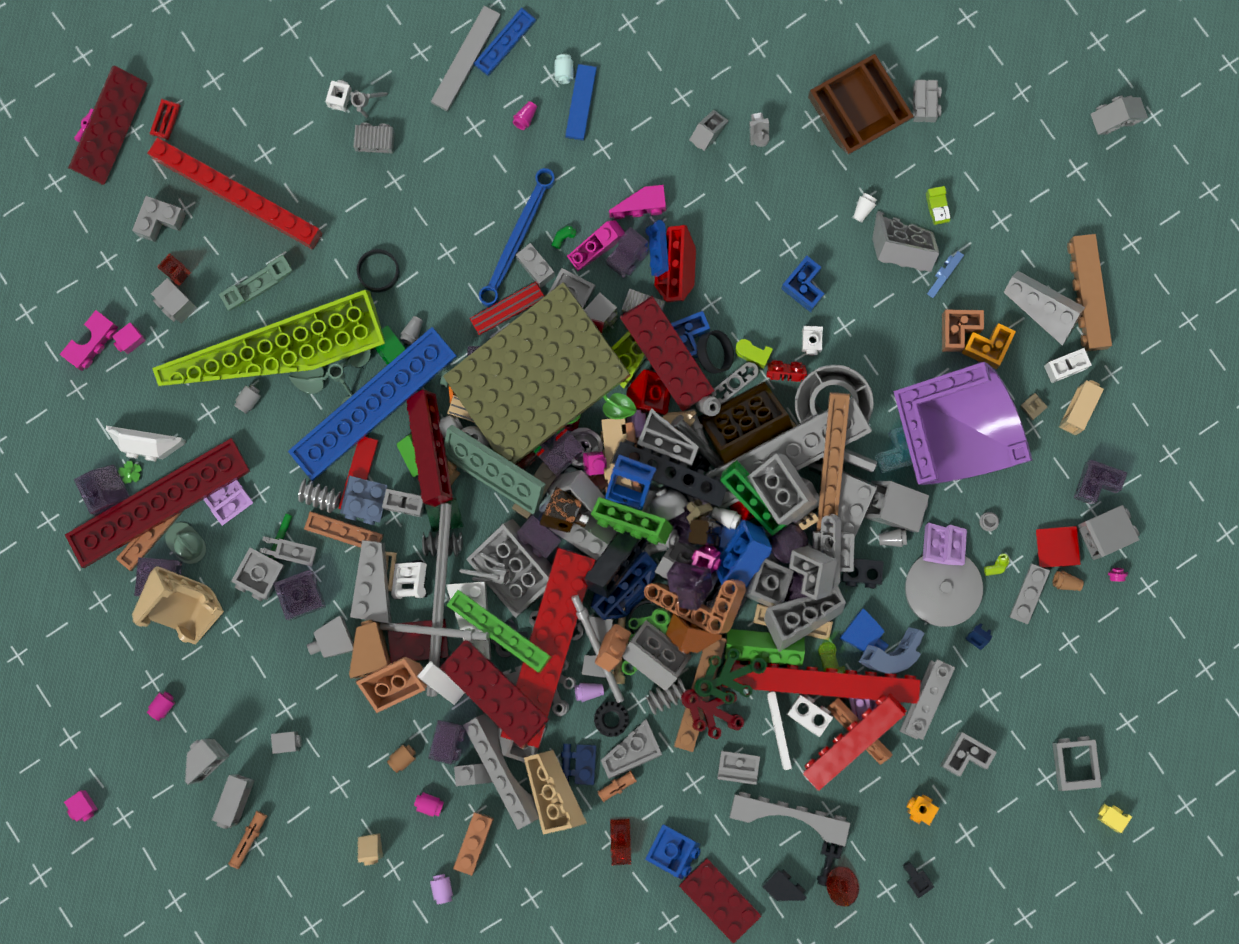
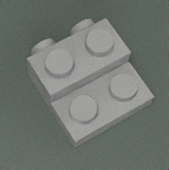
(257, 574)

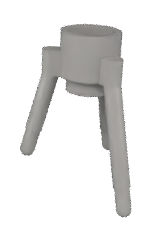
(361, 100)
(497, 575)

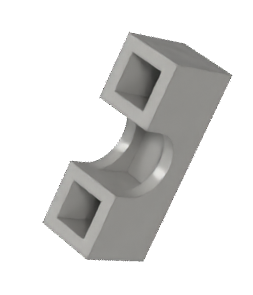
(600, 628)

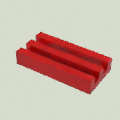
(166, 136)

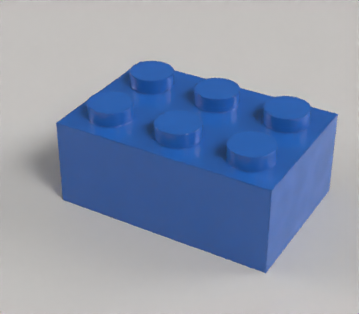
(744, 554)

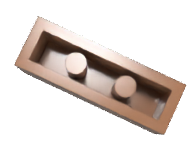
(473, 843)

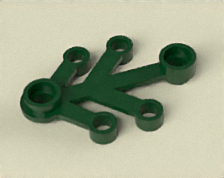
(727, 677)

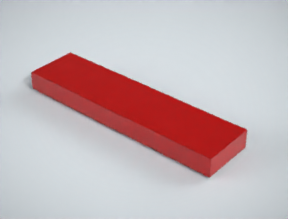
(362, 461)

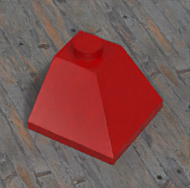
(649, 392)

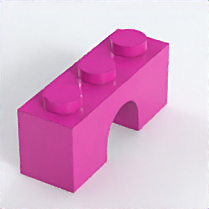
(101, 331)

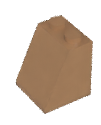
(369, 650)

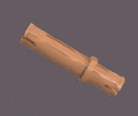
(258, 819)

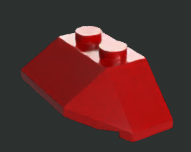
(680, 277)

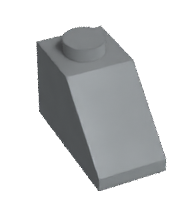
(708, 130)
(471, 774)

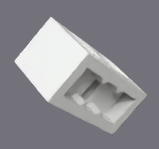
(1067, 365)
(807, 719)

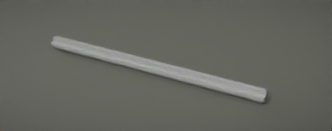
(440, 584)

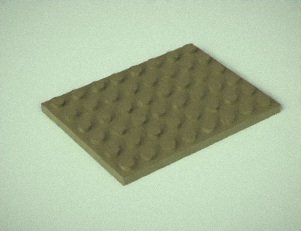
(536, 375)

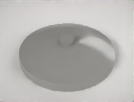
(943, 592)

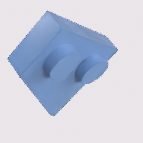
(944, 273)

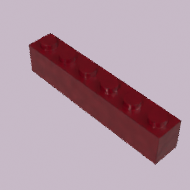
(429, 448)

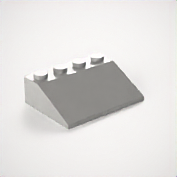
(527, 570)

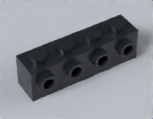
(614, 563)

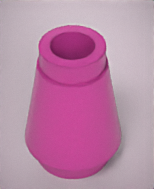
(524, 116)

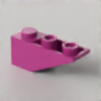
(646, 200)
(596, 244)

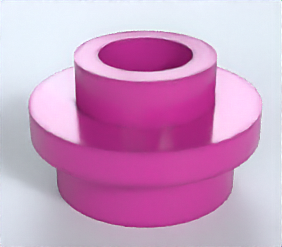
(1117, 574)

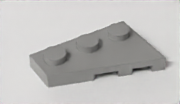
(632, 752)

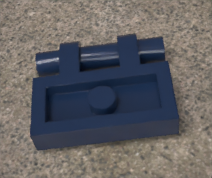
(585, 763)

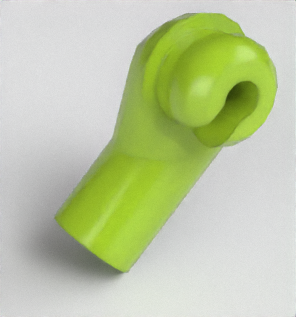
(999, 566)

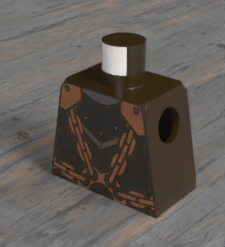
(563, 512)

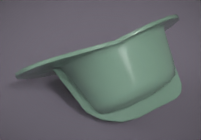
(185, 543)

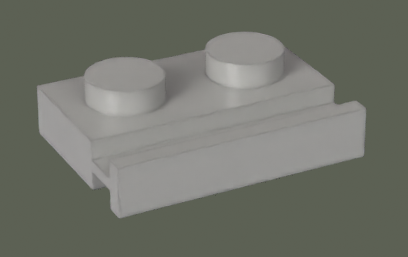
(738, 767)

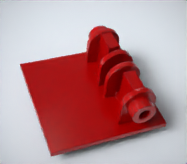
(794, 369)

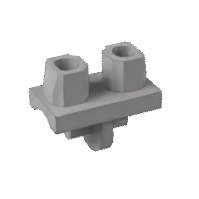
(759, 130)

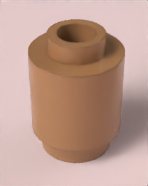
(401, 758)

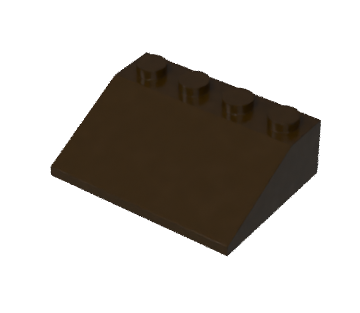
(746, 422)

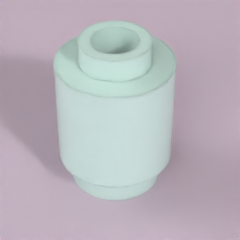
(563, 68)

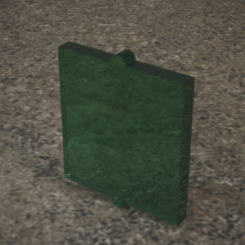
(434, 515)

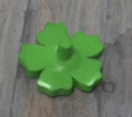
(130, 472)

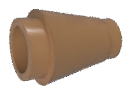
(1066, 581)

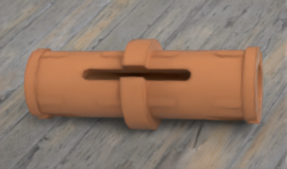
(617, 786)

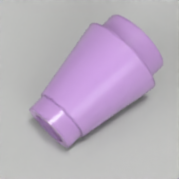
(588, 691)

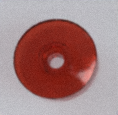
(842, 886)

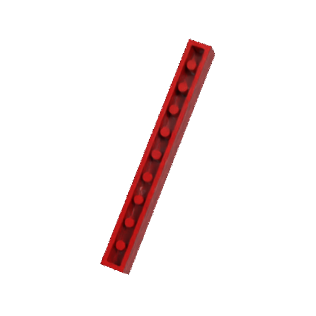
(235, 193)
(830, 683)

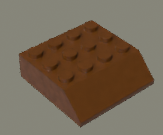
(860, 105)

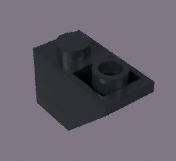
(781, 887)

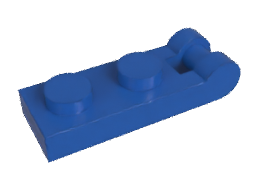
(658, 248)

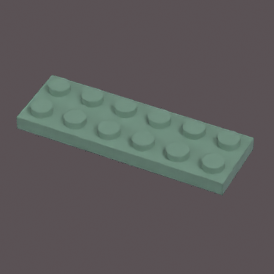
(493, 470)

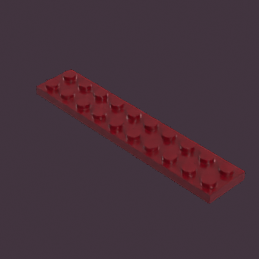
(157, 503)

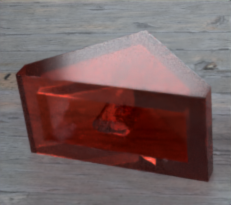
(174, 269)

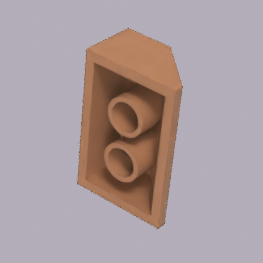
(392, 683)

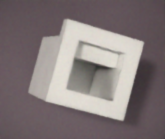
(335, 89)
(807, 346)

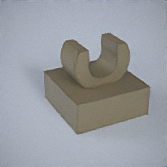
(1033, 406)
(698, 509)

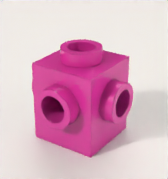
(701, 557)

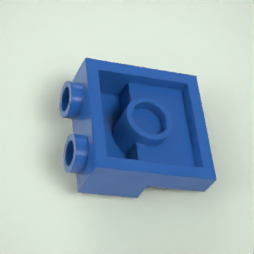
(673, 852)

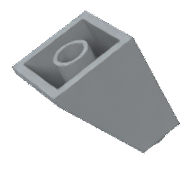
(897, 506)
(1108, 532)

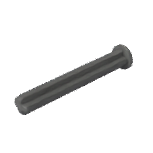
(703, 448)

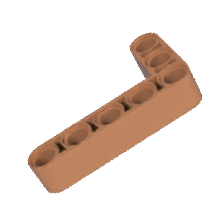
(713, 615)

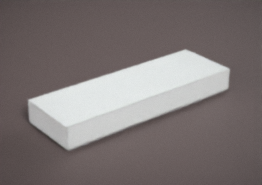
(441, 683)

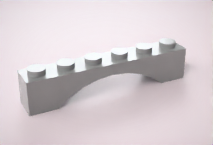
(518, 801)
(830, 829)

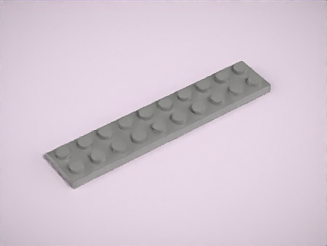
(800, 444)

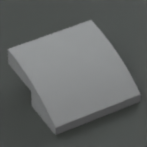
(859, 460)
(847, 549)

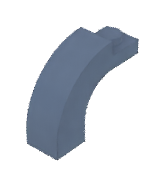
(897, 660)

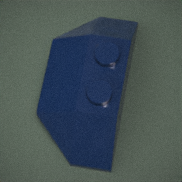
(628, 591)

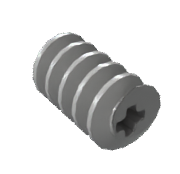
(318, 497)
(665, 697)

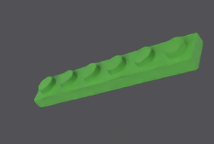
(499, 631)

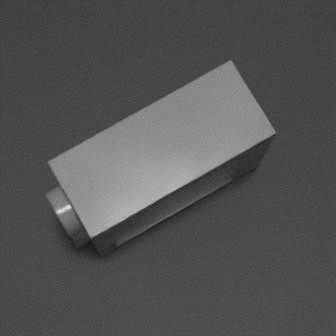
(1059, 764)
(233, 801)

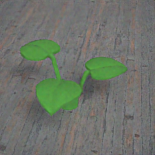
(617, 407)

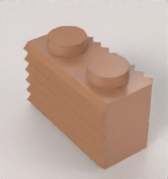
(612, 647)

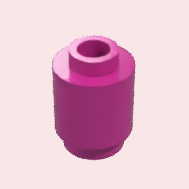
(161, 705)
(428, 804)

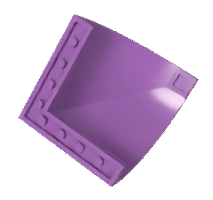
(961, 425)

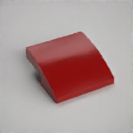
(1058, 547)

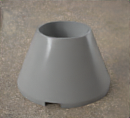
(832, 375)

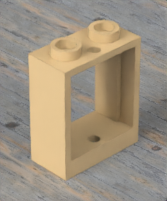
(1081, 407)

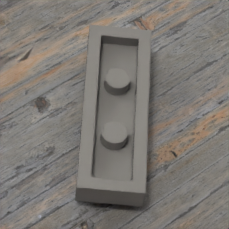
(1029, 593)

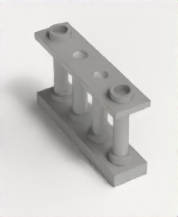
(931, 692)

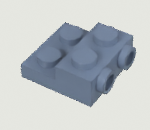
(363, 500)

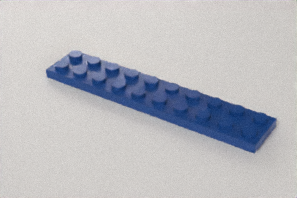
(372, 403)

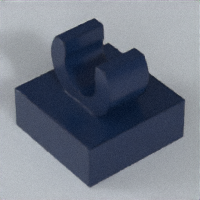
(979, 637)

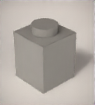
(285, 742)

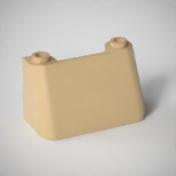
(177, 604)

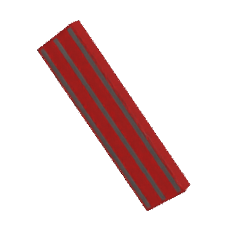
(506, 308)

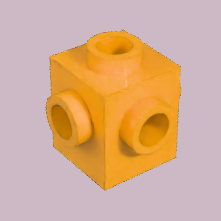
(929, 810)

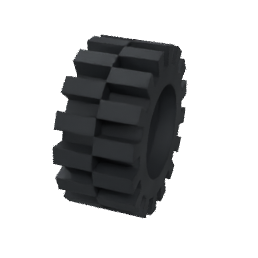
(599, 719)

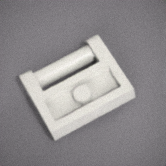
(406, 574)

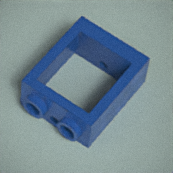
(633, 471)

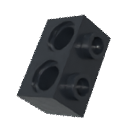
(862, 567)

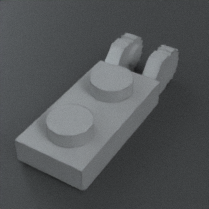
(290, 551)

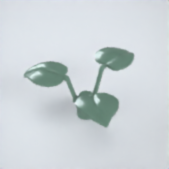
(312, 380)

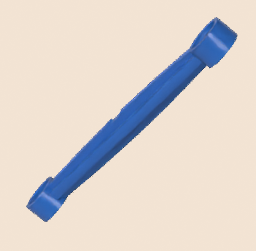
(517, 237)

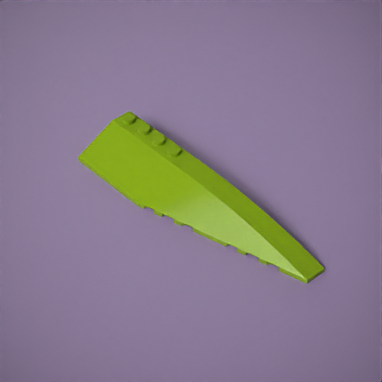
(285, 346)

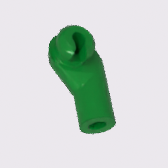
(561, 234)

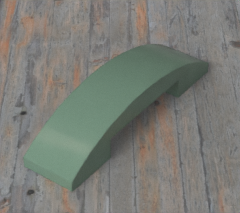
(256, 284)

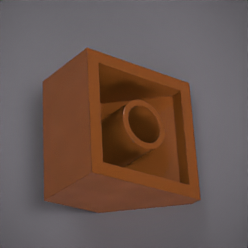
(689, 636)

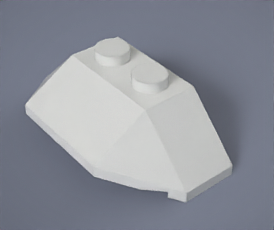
(144, 444)

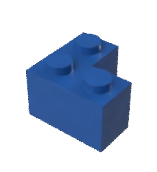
(800, 287)
(691, 328)

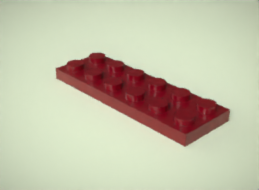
(108, 125)
(667, 353)
(494, 693)

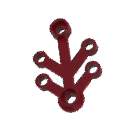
(709, 709)

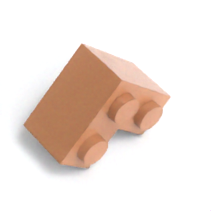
(956, 324)

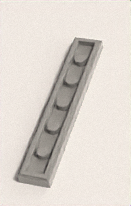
(465, 58)

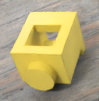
(1113, 817)

